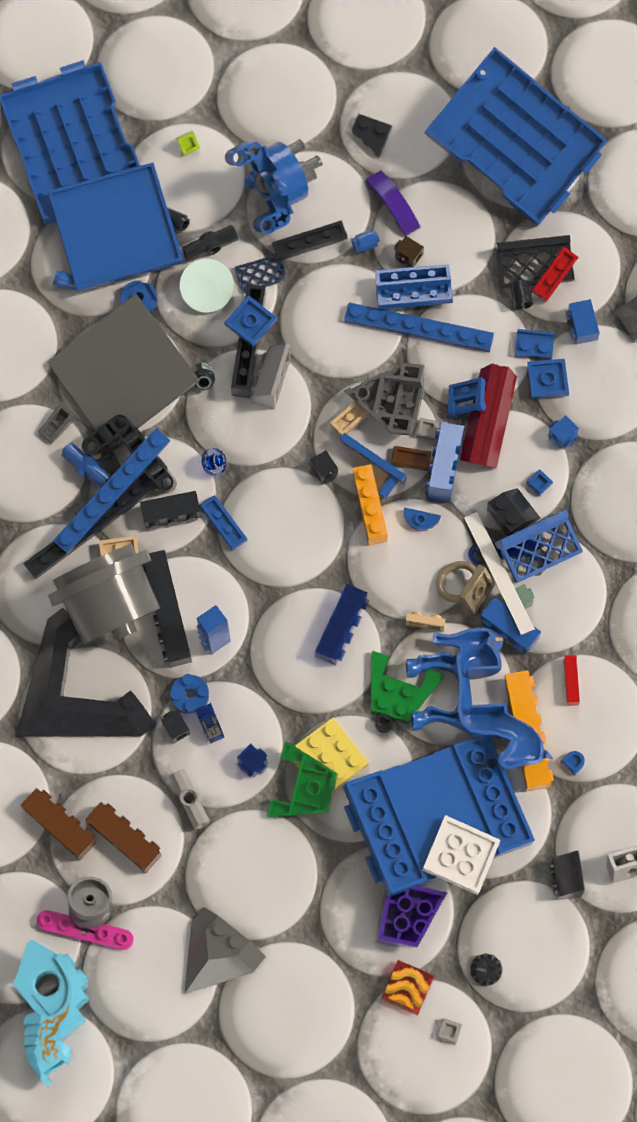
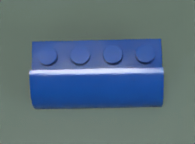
(413, 286)

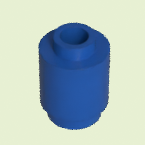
(365, 241)

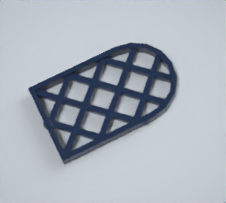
(260, 261)

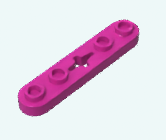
(104, 934)

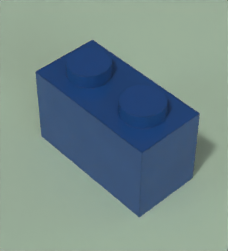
(583, 321)

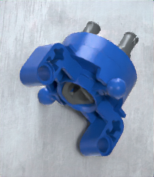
(277, 178)

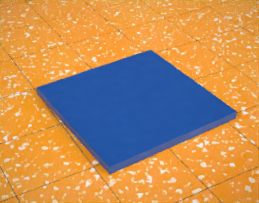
(115, 227)

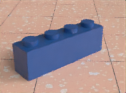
(213, 630)

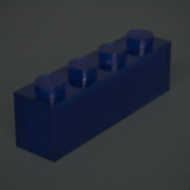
(341, 624)

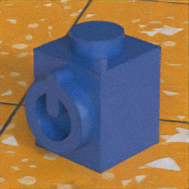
(563, 432)

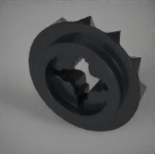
(479, 976)

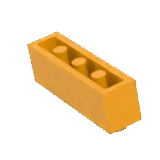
(370, 505)

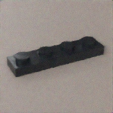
(309, 240)

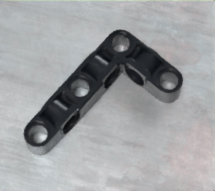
(132, 439)

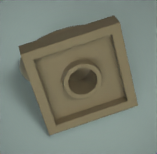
(475, 590)

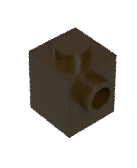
(408, 251)

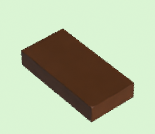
(411, 458)

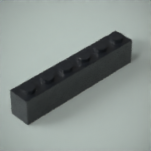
(246, 354)
(169, 614)

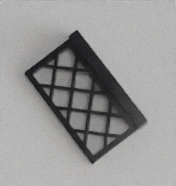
(530, 246)

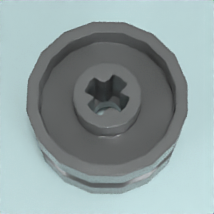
(89, 902)

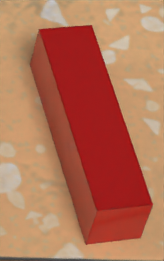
(571, 680)

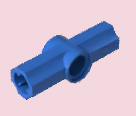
(85, 465)

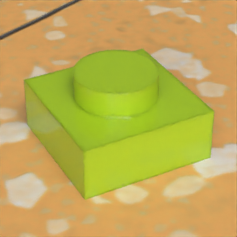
(188, 143)

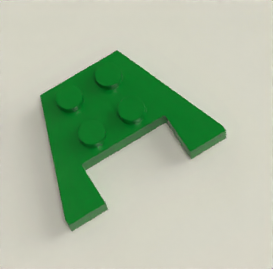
(395, 696)
(312, 788)

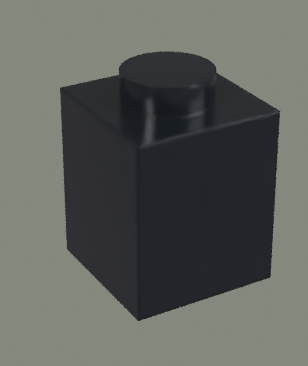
(324, 467)
(175, 726)

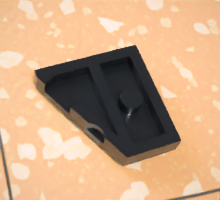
(372, 133)

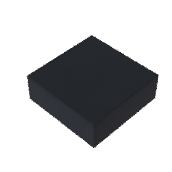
(109, 463)

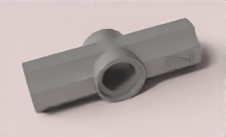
(195, 809)

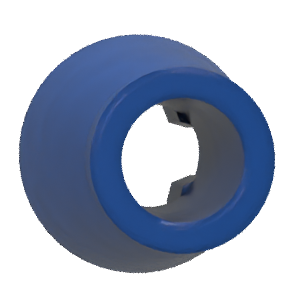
(64, 281)

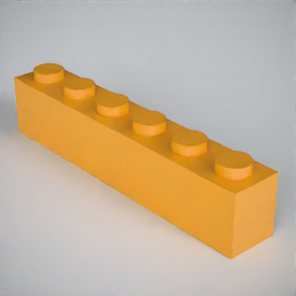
(523, 707)

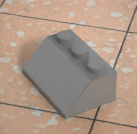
(271, 375)

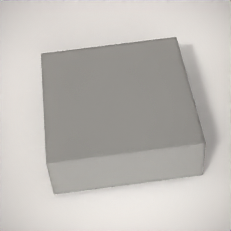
(427, 429)
(449, 1031)

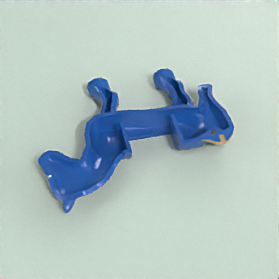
(477, 660)

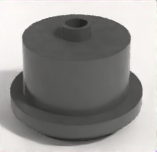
(107, 594)

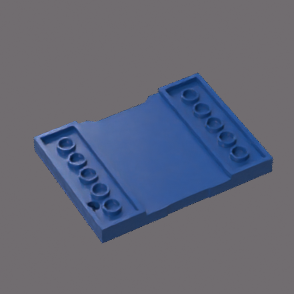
(66, 130)
(517, 136)
(406, 804)

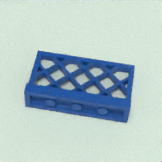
(528, 534)

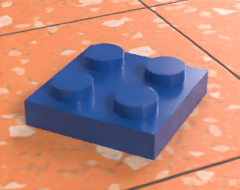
(250, 321)
(548, 378)

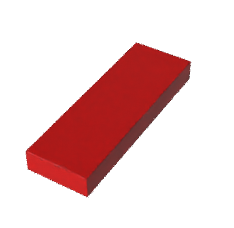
(555, 274)

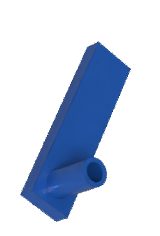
(394, 474)

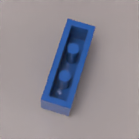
(499, 618)

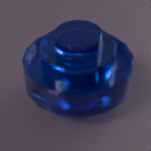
(214, 462)

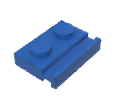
(534, 344)

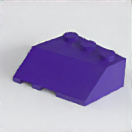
(407, 916)

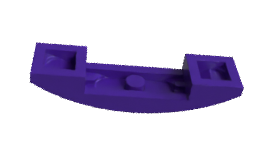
(394, 201)

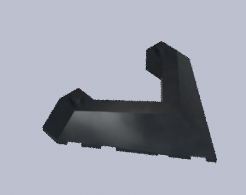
(53, 714)

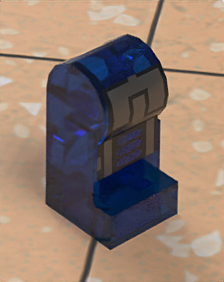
(209, 723)

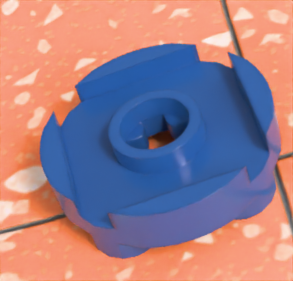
(143, 290)
(178, 695)

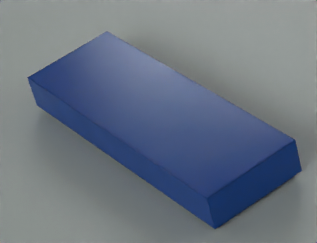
(223, 522)

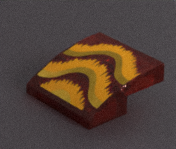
(407, 987)

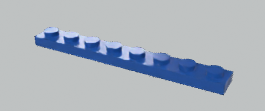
(419, 327)
(111, 491)

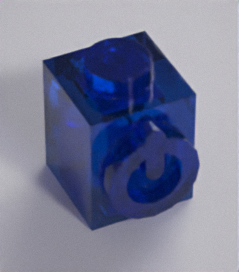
(252, 761)

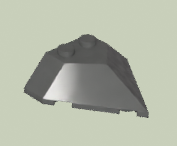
(393, 397)
(217, 953)

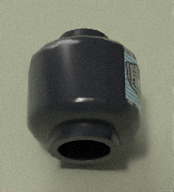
(205, 374)

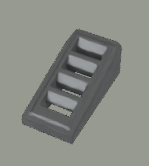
(52, 419)

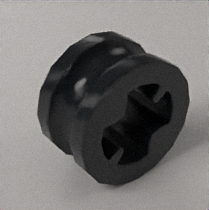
(386, 718)

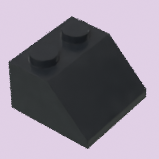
(512, 511)
(567, 876)

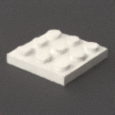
(461, 855)

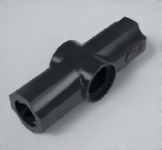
(210, 243)

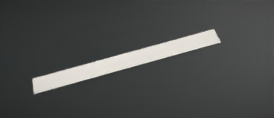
(499, 573)

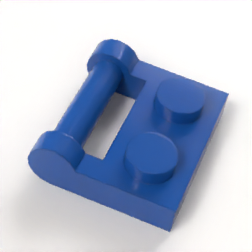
(466, 391)

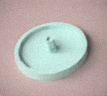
(206, 285)

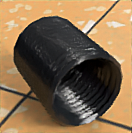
(521, 294)

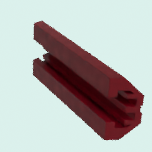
(487, 427)

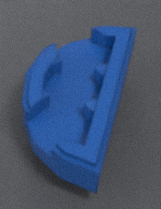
(420, 520)

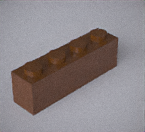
(58, 823)
(123, 837)

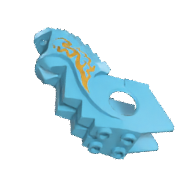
(54, 1015)

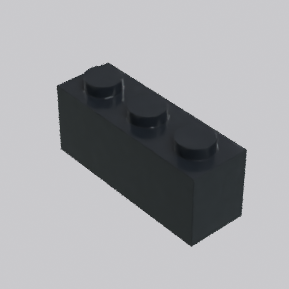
(170, 510)

